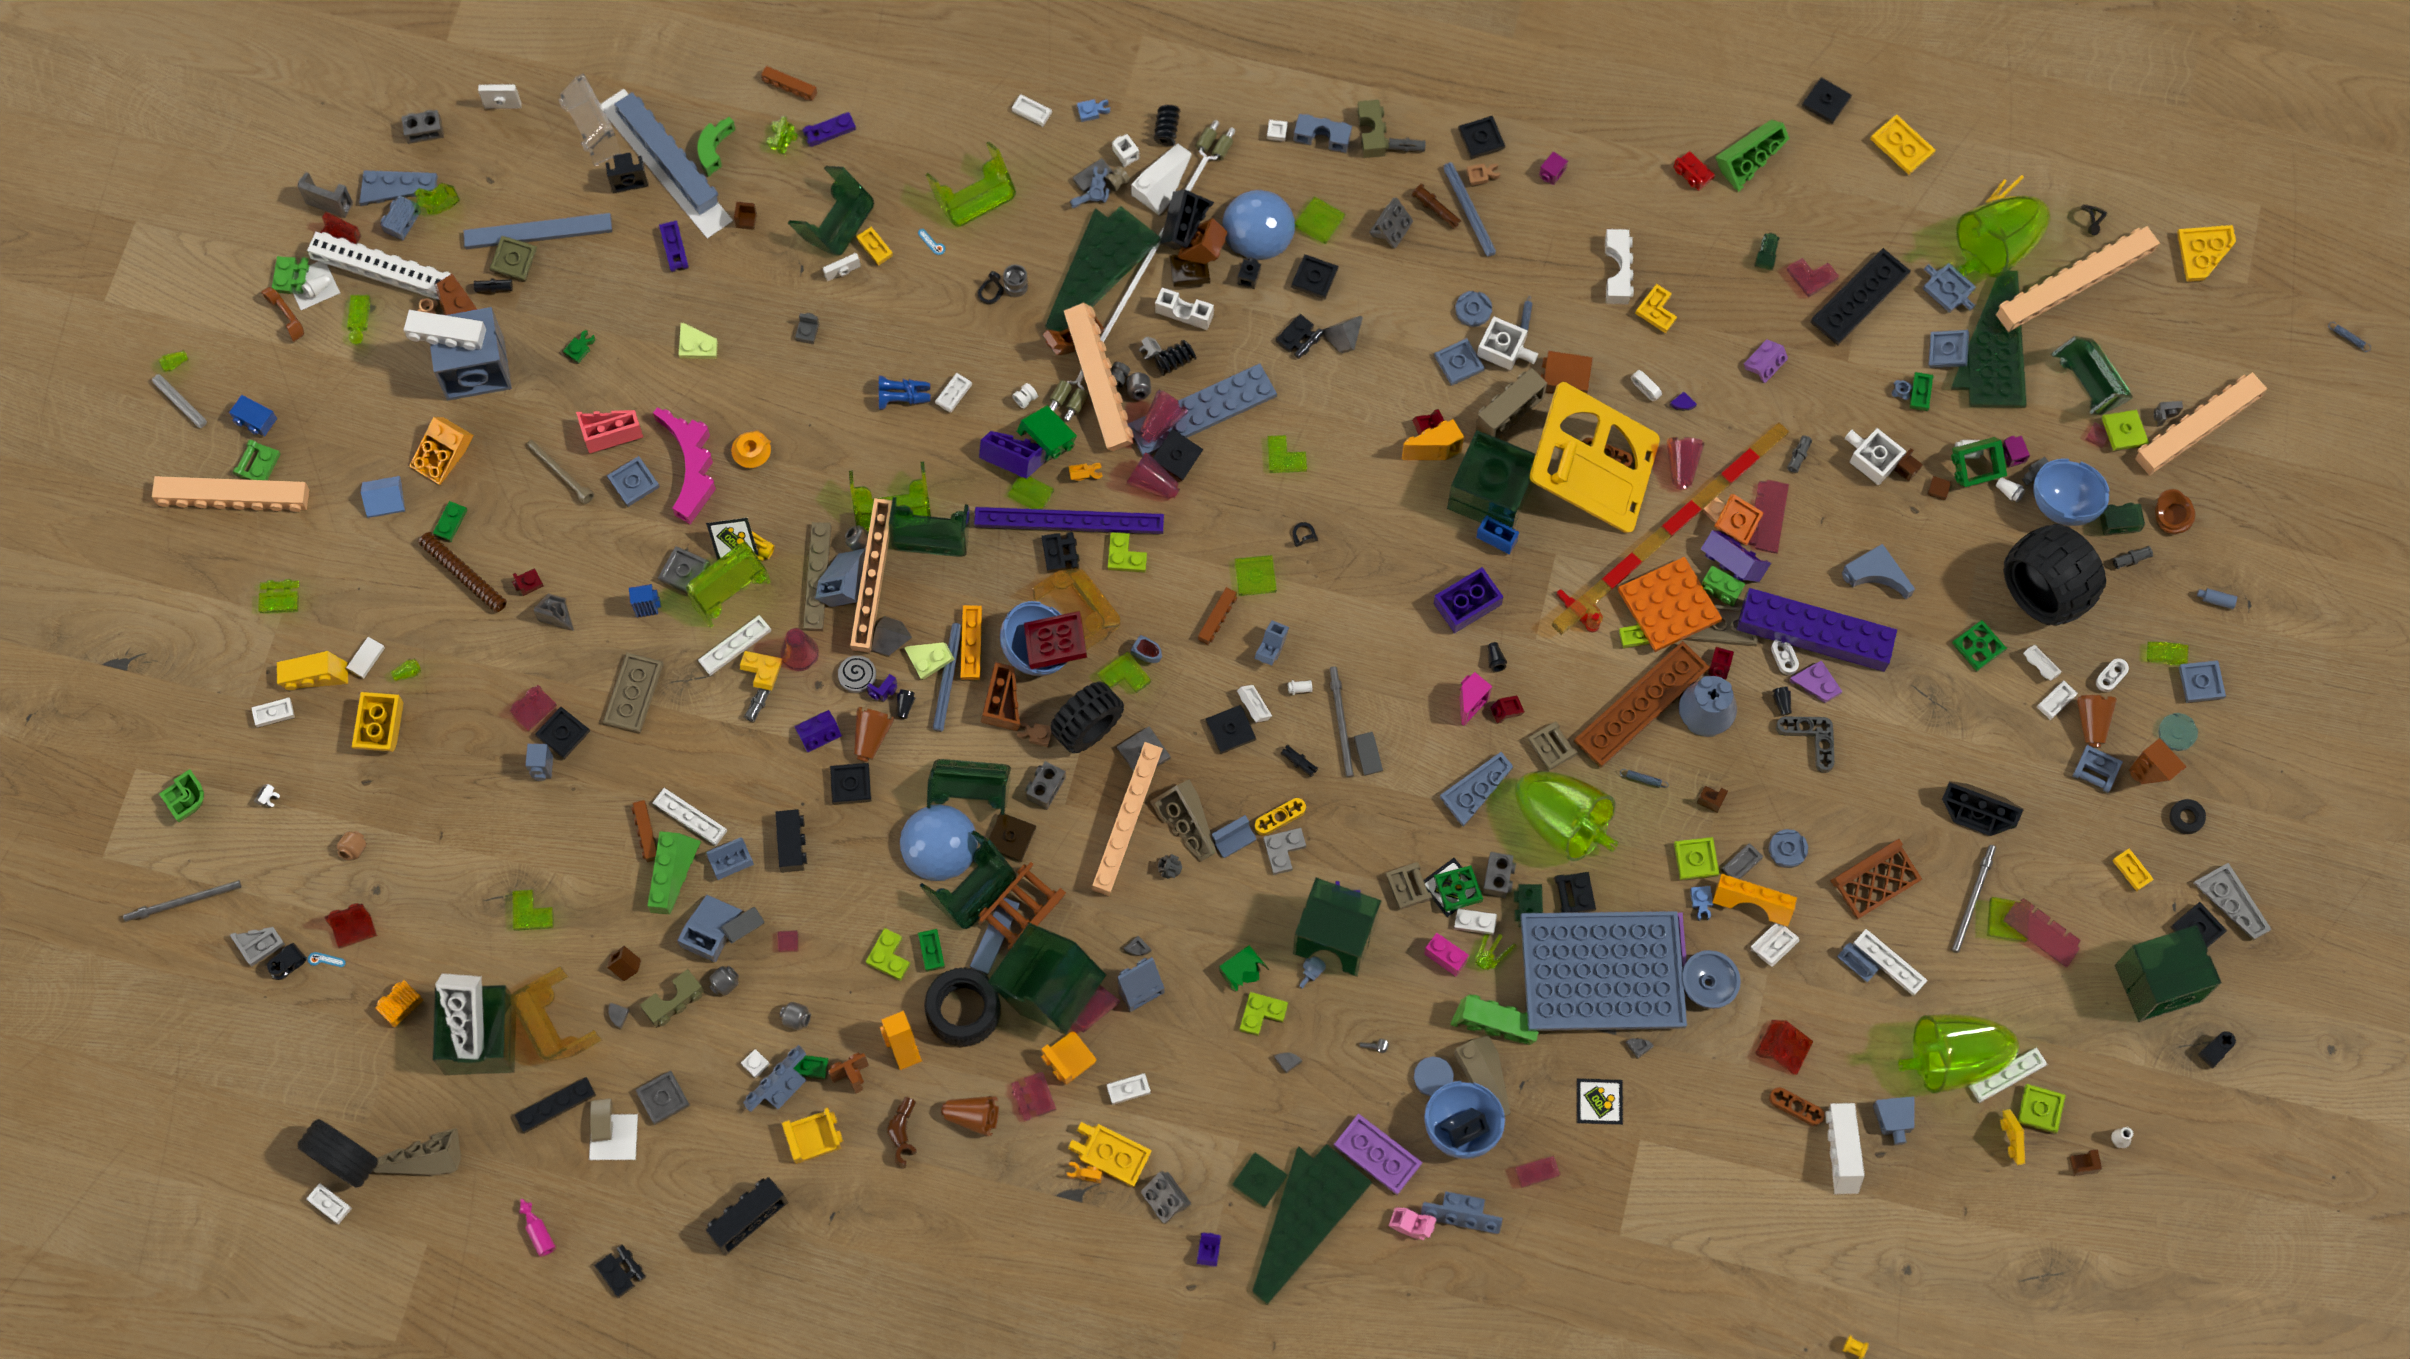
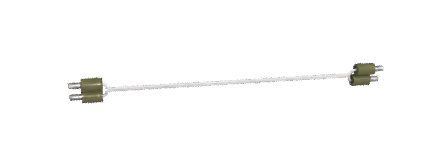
(1080, 395)

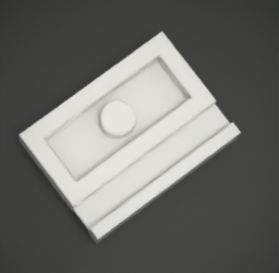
(1775, 944)

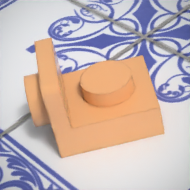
(1714, 509)

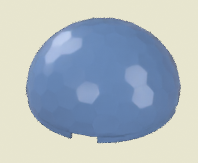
(1258, 224)
(2070, 492)
(1014, 639)
(938, 843)
(1455, 1099)

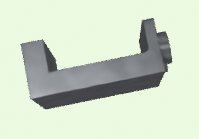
(335, 203)

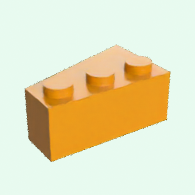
(900, 1038)

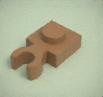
(1479, 174)
(1038, 734)

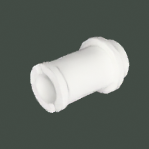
(1299, 687)

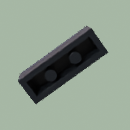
(790, 840)

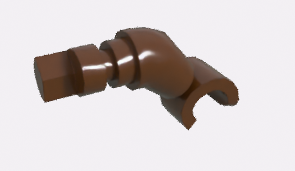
(897, 1130)

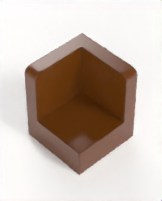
(745, 215)
(1908, 466)
(1712, 799)
(624, 963)
(2086, 1163)

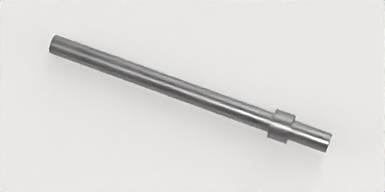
(1336, 687)
(1986, 864)
(145, 912)

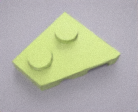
(696, 344)
(929, 658)

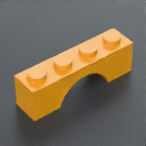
(1733, 891)

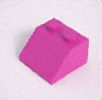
(1473, 696)

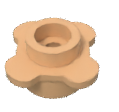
(428, 303)

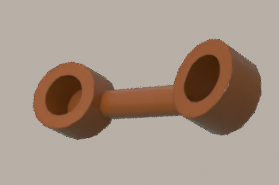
(294, 326)

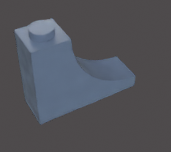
(1878, 567)

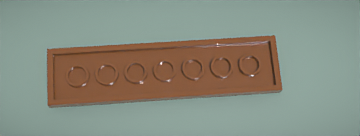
(1641, 704)

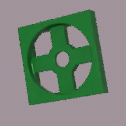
(1967, 654)
(1463, 901)

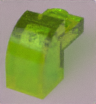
(438, 200)

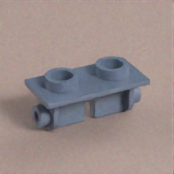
(1858, 962)

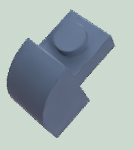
(1272, 643)

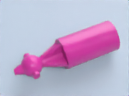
(537, 1230)

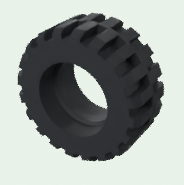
(1087, 717)

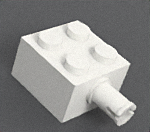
(1505, 344)
(1875, 455)

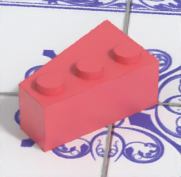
(609, 429)

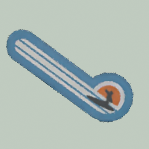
(936, 248)
(315, 958)

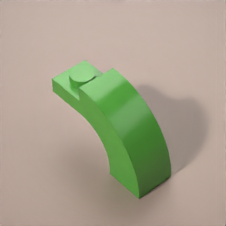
(708, 142)

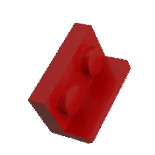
(1693, 170)

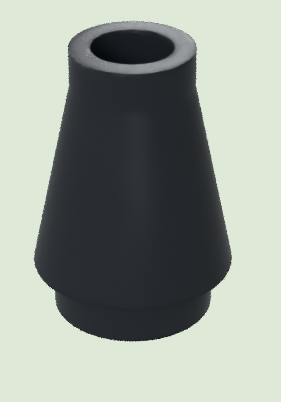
(1496, 659)
(1783, 700)
(904, 703)

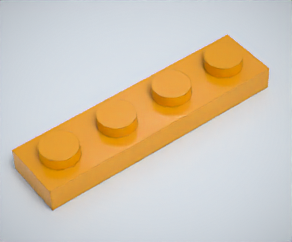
(971, 642)

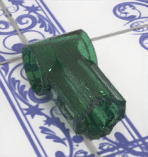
(1766, 256)

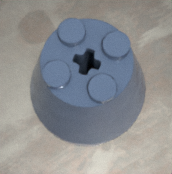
(1707, 715)

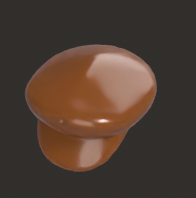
(2174, 512)

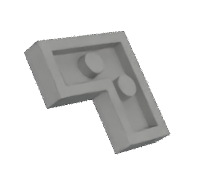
(1278, 847)

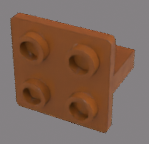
(851, 1070)

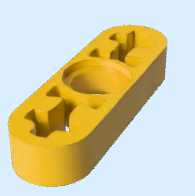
(1294, 815)

